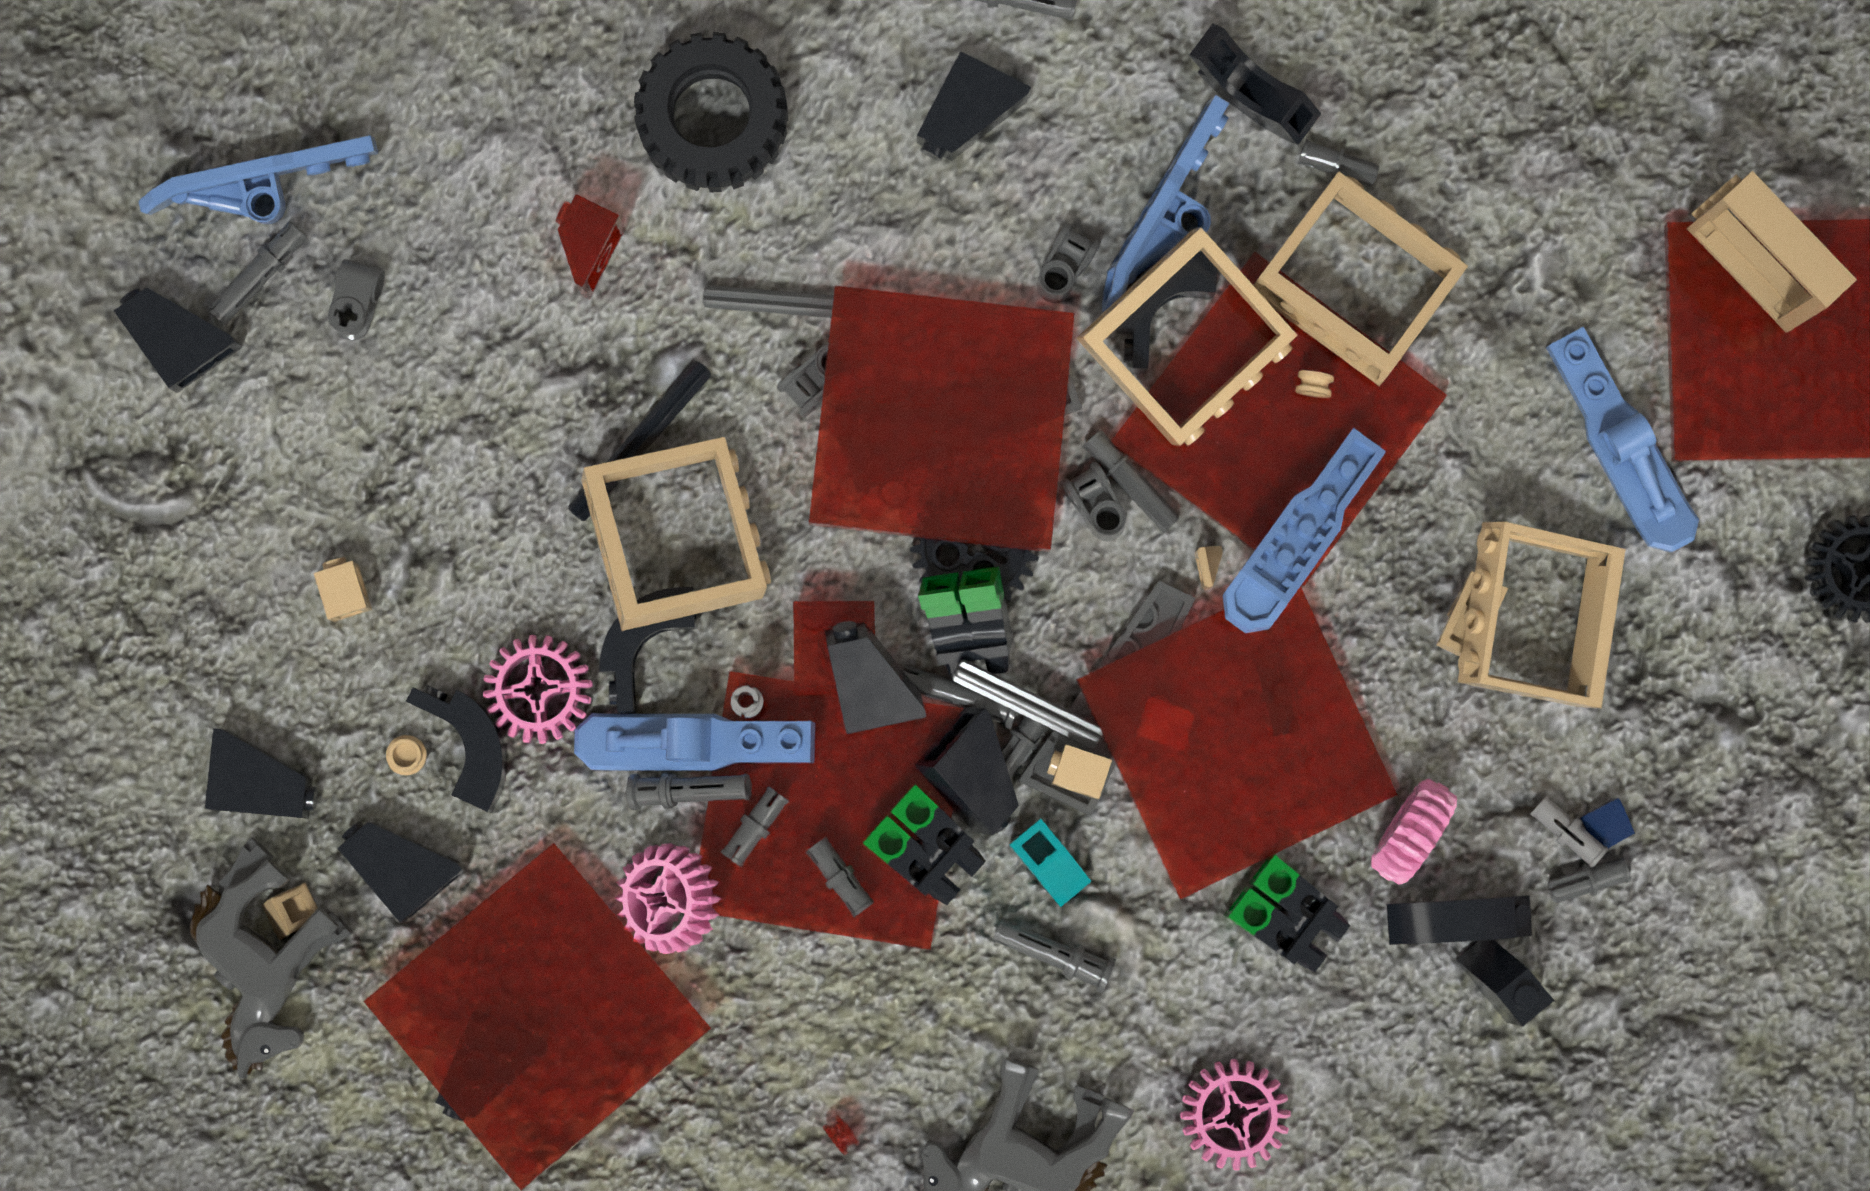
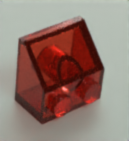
(589, 240)
(811, 657)

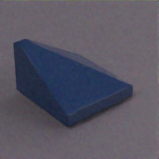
(1608, 823)

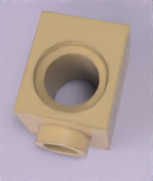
(342, 589)
(1079, 771)

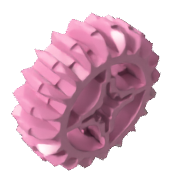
(536, 670)
(1414, 831)
(685, 887)
(1246, 1148)

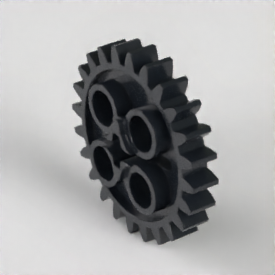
(1009, 572)

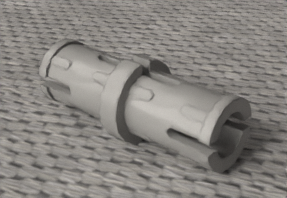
(744, 691)
(1590, 851)

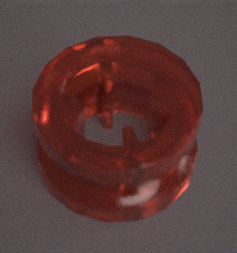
(841, 1134)

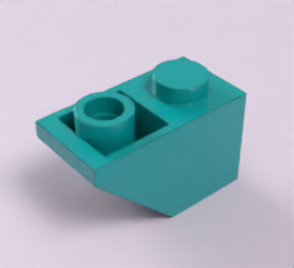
(1050, 862)

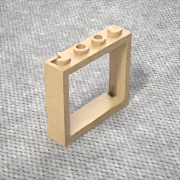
(1784, 237)
(1142, 290)
(1325, 325)
(636, 615)
(1594, 620)

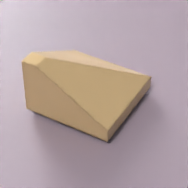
(1207, 564)

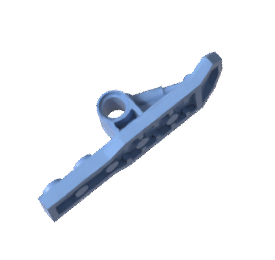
(239, 185)
(1160, 221)
(1625, 447)
(1299, 537)
(689, 742)

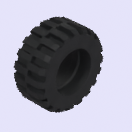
(699, 61)

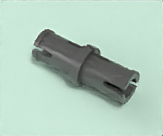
(754, 826)
(840, 877)

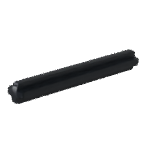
(651, 426)

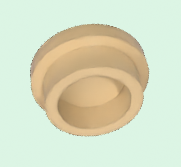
(406, 755)

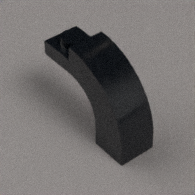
(1251, 89)
(1193, 280)
(622, 648)
(483, 743)
(1459, 920)

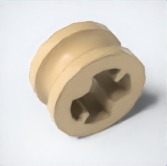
(1314, 384)

